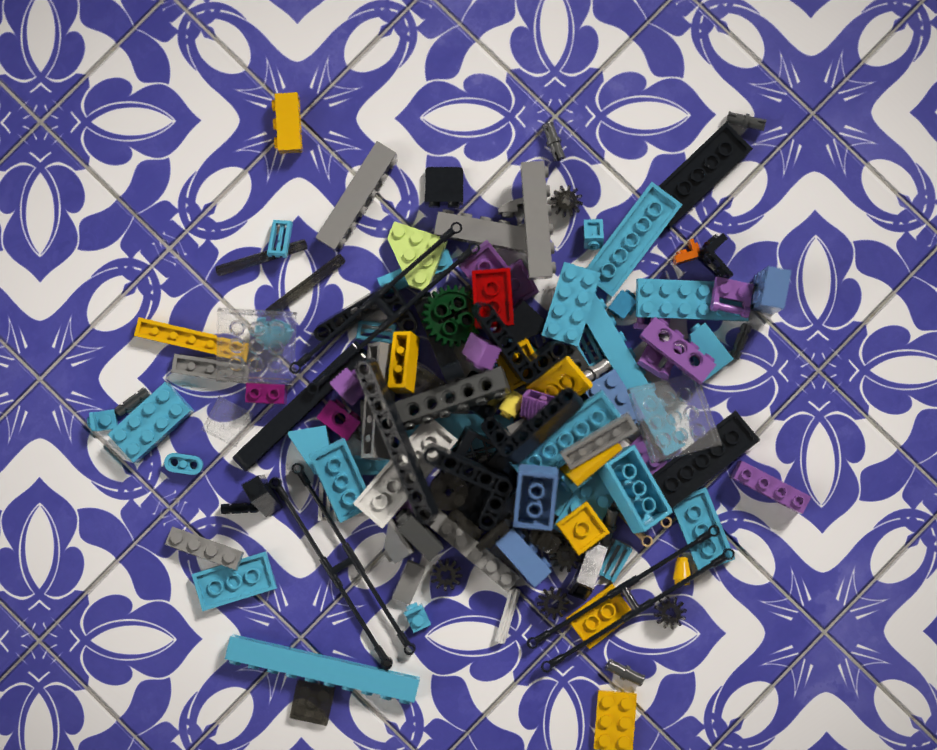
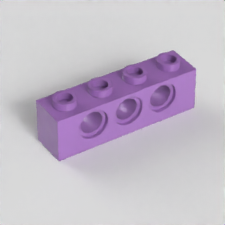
(666, 349)
(770, 487)

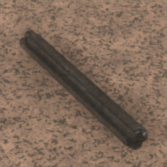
(256, 259)
(307, 284)

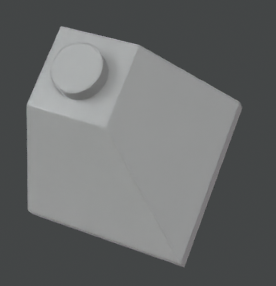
(396, 545)

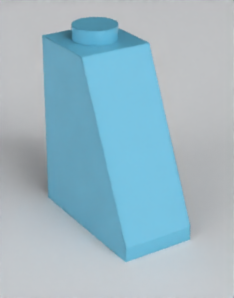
(709, 344)
(309, 441)

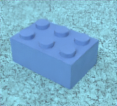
(770, 290)
(615, 391)
(535, 497)
(524, 556)

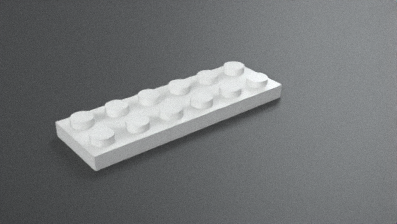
(385, 493)

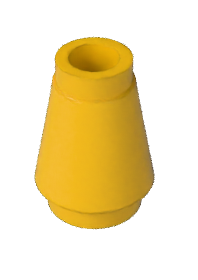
(681, 570)

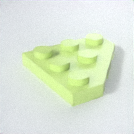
(408, 245)

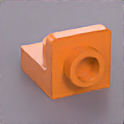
(685, 256)

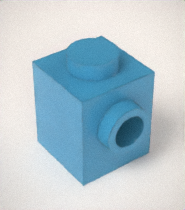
(623, 304)

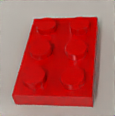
(494, 288)

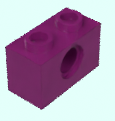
(266, 393)
(329, 414)

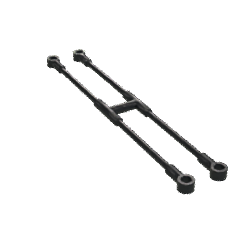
(392, 316)
(332, 571)
(624, 588)

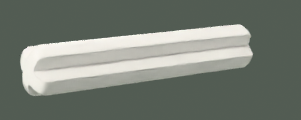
(507, 615)

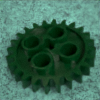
(445, 301)

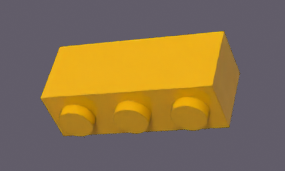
(287, 123)
(403, 362)

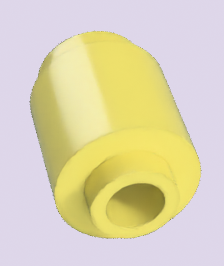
(511, 405)

